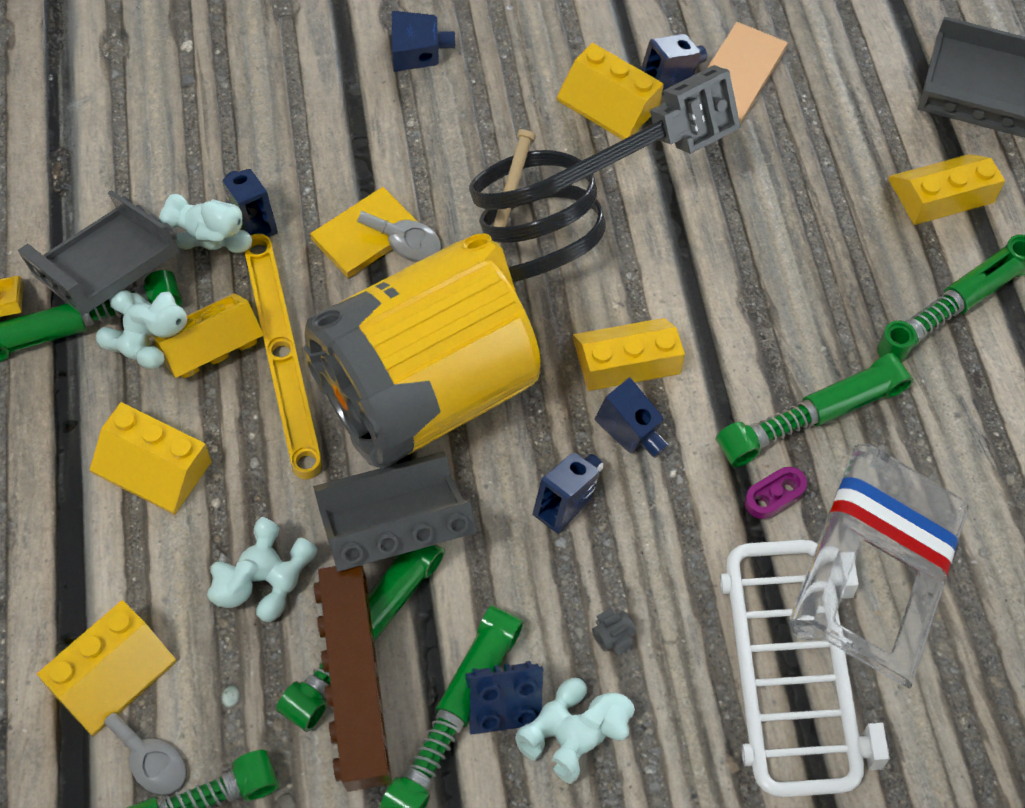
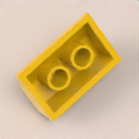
(610, 91)
(948, 187)
(210, 336)
(631, 350)
(149, 458)
(106, 667)

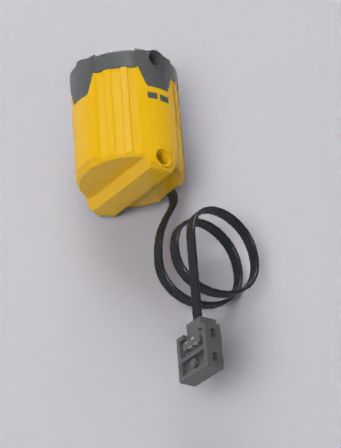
(450, 329)

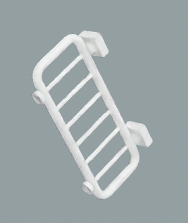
(869, 746)

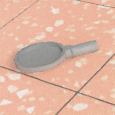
(406, 237)
(151, 760)

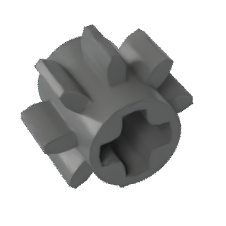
(614, 631)

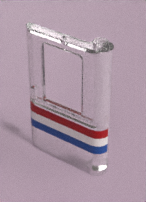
(902, 517)

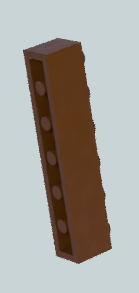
(353, 679)

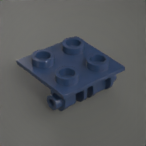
(505, 697)

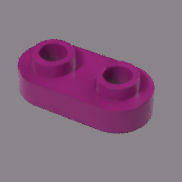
(774, 494)

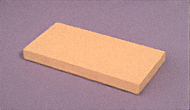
(750, 60)

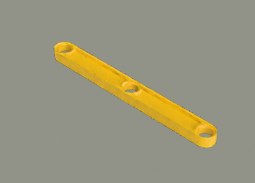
(284, 370)

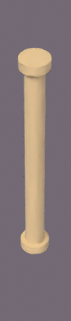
(525, 138)

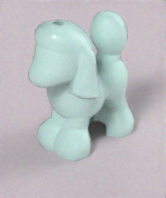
(206, 224)
(141, 321)
(260, 562)
(575, 733)

